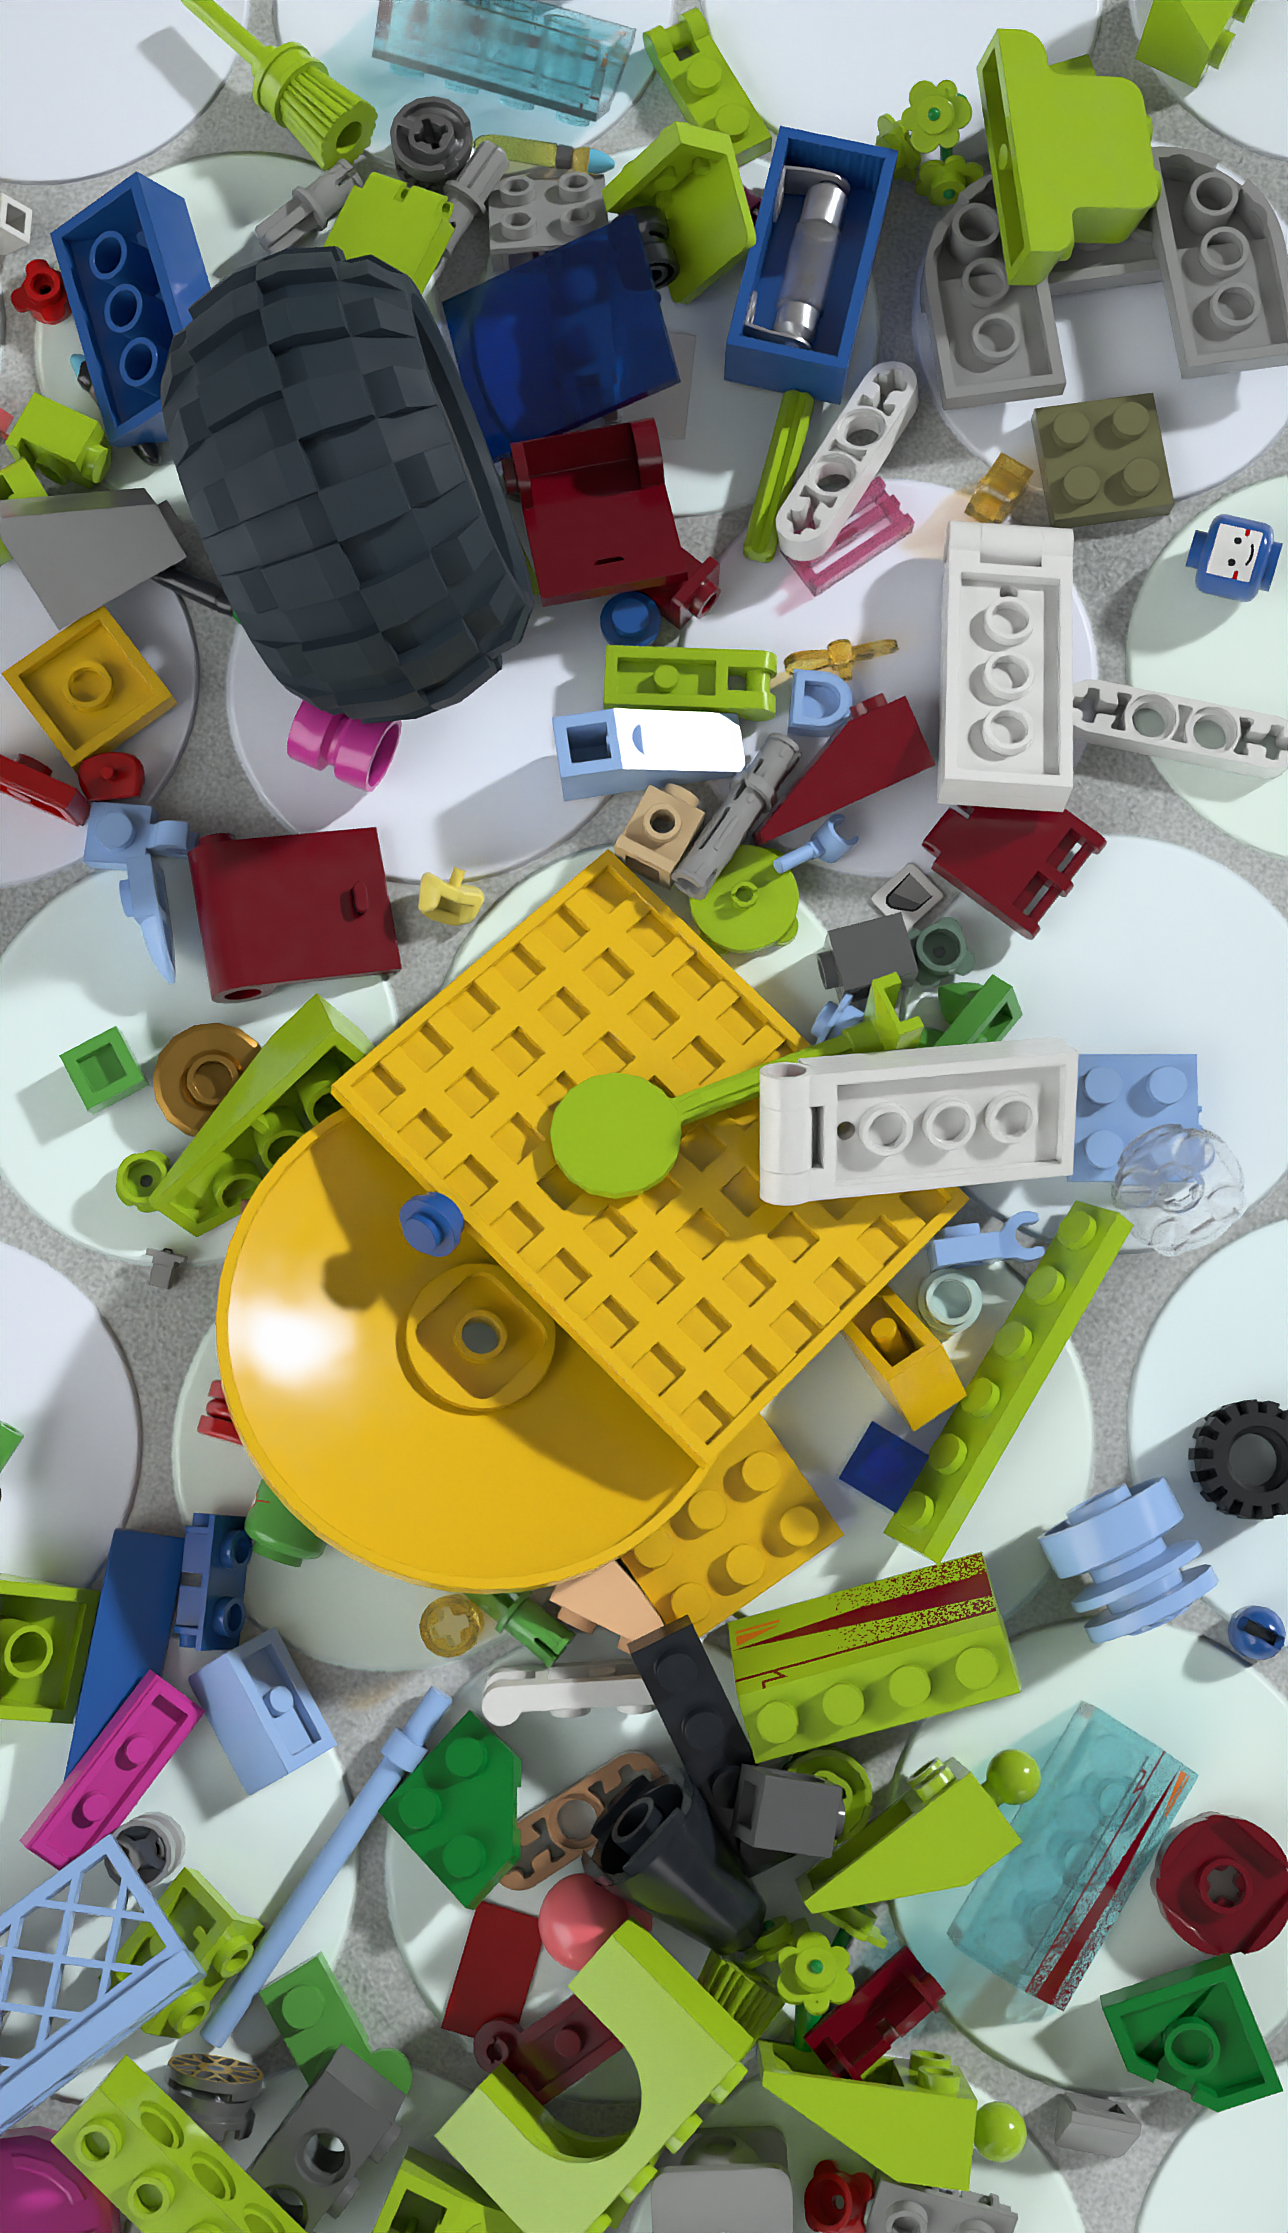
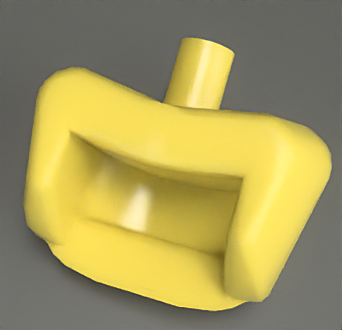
(449, 901)

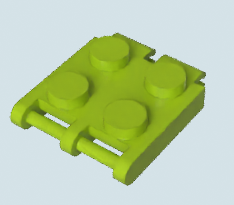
(395, 225)

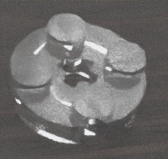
(1199, 1217)

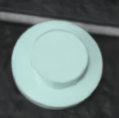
(949, 1300)

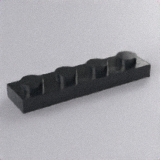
(700, 1725)

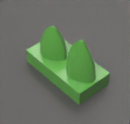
(974, 1013)

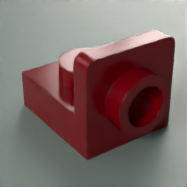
(691, 597)

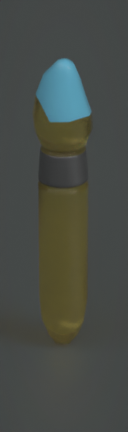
(550, 154)

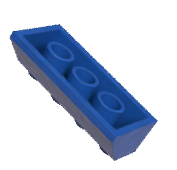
(129, 284)

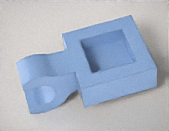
(130, 831)
(966, 1247)

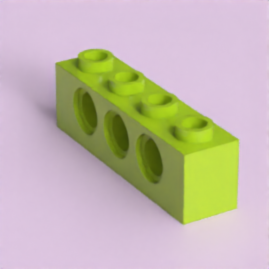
(162, 2163)

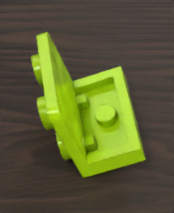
(700, 190)

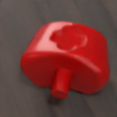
(111, 777)

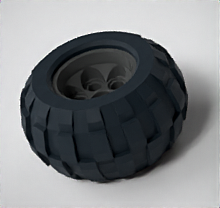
(344, 485)

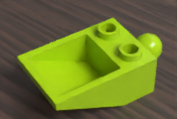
(928, 1838)
(904, 2116)

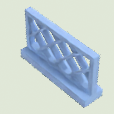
(115, 2012)

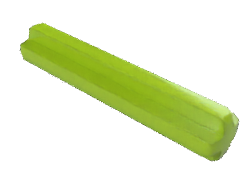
(778, 474)

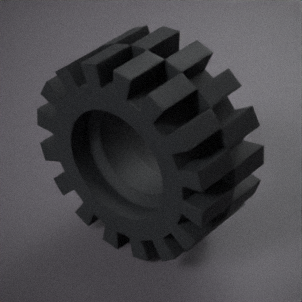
(1213, 1464)

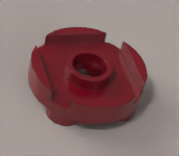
(1261, 1877)

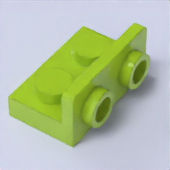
(209, 1930)

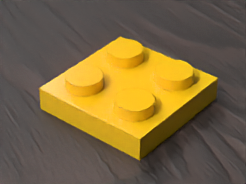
(89, 688)

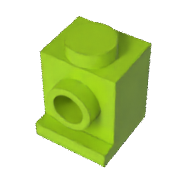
(60, 443)

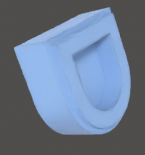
(817, 703)

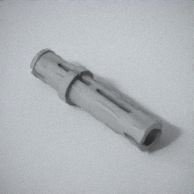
(749, 796)

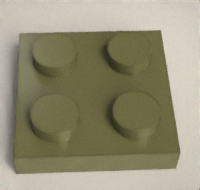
(1102, 461)

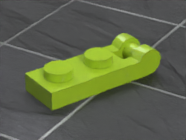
(706, 85)
(690, 680)

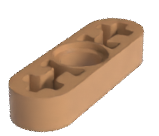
(543, 1861)

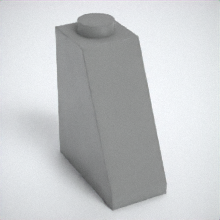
(89, 546)

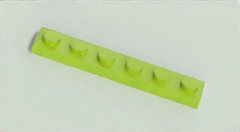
(1008, 1379)

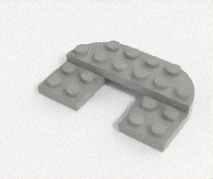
(1204, 239)

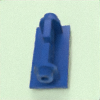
(215, 1611)

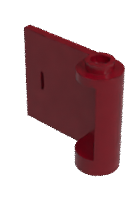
(596, 511)
(286, 911)

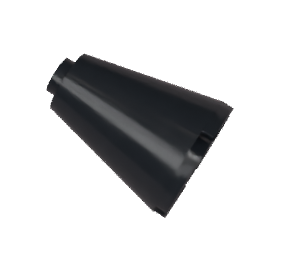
(675, 1863)

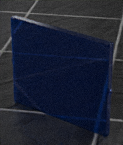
(562, 338)

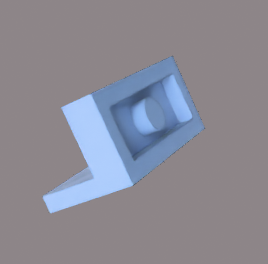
(261, 1711)

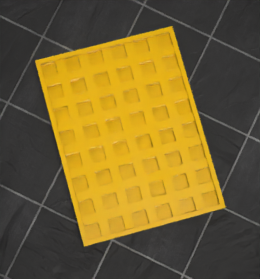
(677, 1292)

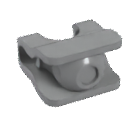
(724, 2183)

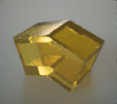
(999, 491)

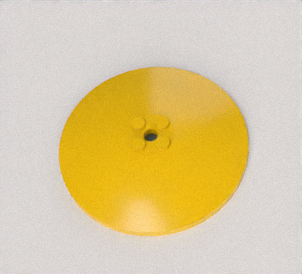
(383, 1422)

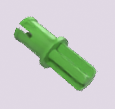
(526, 1623)

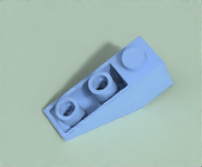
(639, 748)

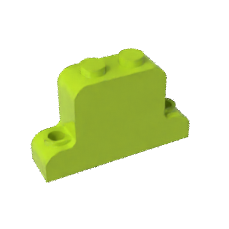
(1062, 154)

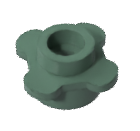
(947, 936)

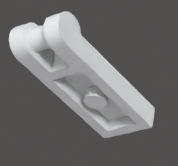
(565, 1689)

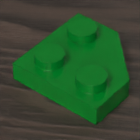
(462, 1810)
(1194, 2034)

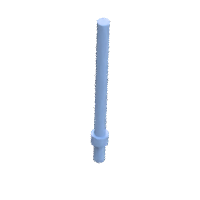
(401, 1754)

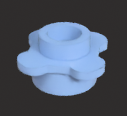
(835, 1018)

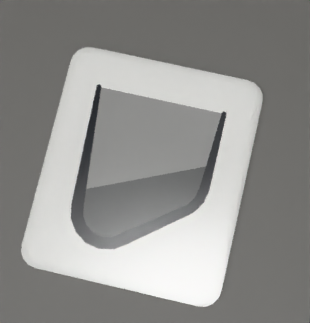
(909, 894)

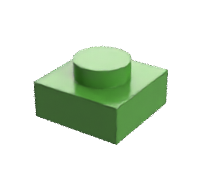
(104, 1070)

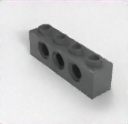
(344, 2101)

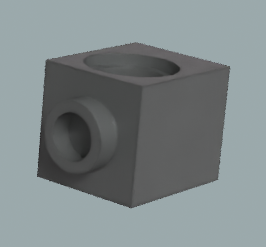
(864, 953)
(787, 1811)

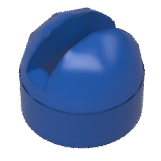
(1250, 1645)

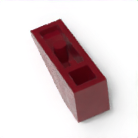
(856, 761)

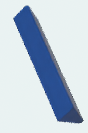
(129, 1628)

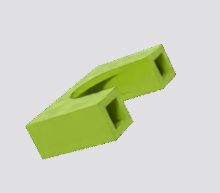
(682, 2052)

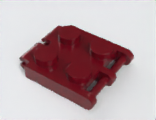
(1008, 857)

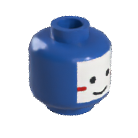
(1234, 558)

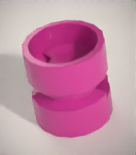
(354, 749)

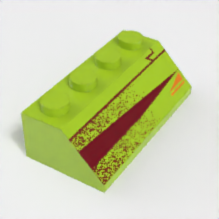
(871, 1657)

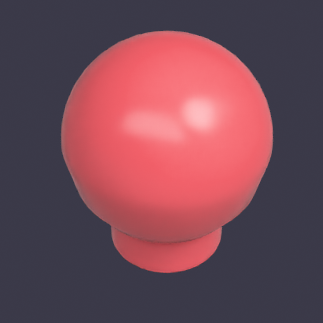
(580, 1918)

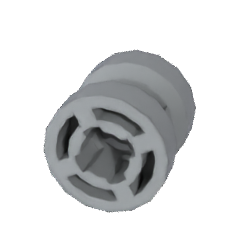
(143, 1851)

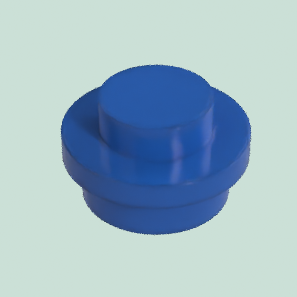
(630, 620)
(432, 1223)

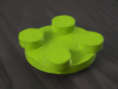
(748, 904)

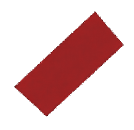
(493, 1969)

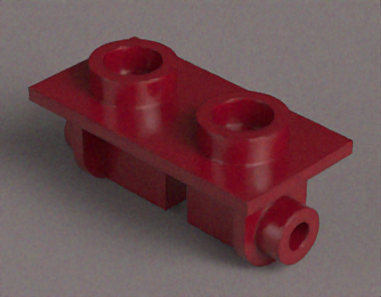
(875, 2016)

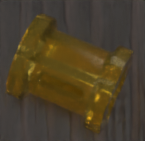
(445, 1644)

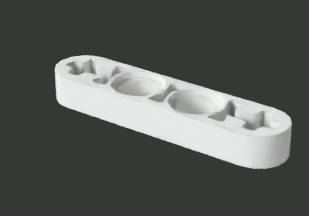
(852, 461)
(1178, 739)

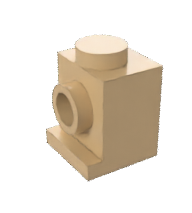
(655, 853)

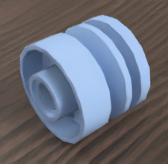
(1123, 1551)

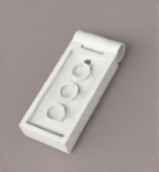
(1006, 667)
(917, 1119)

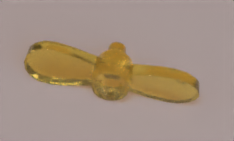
(839, 656)

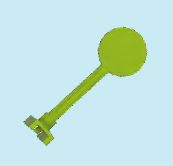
(625, 1135)

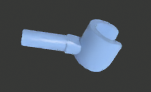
(823, 845)

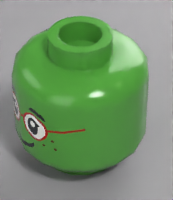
(278, 1532)

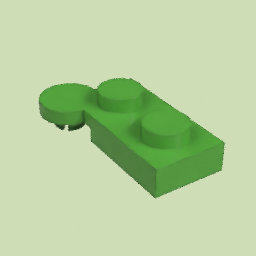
(318, 2018)

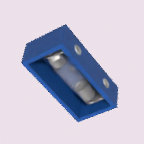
(809, 264)

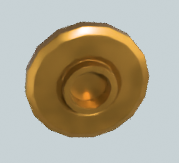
(199, 1071)

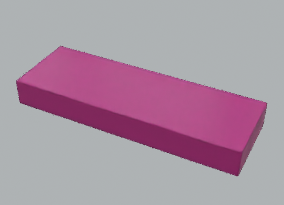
(113, 1772)

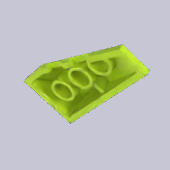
(261, 1117)

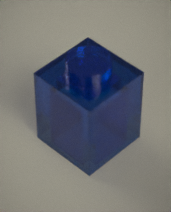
(881, 1467)

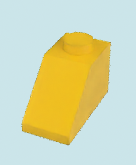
(903, 1359)

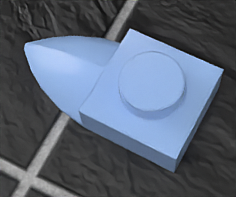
(147, 901)

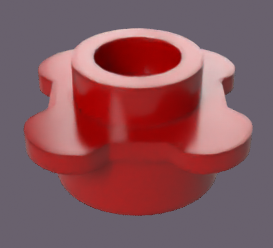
(46, 308)
(821, 2195)

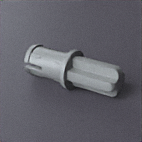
(473, 188)
(307, 209)

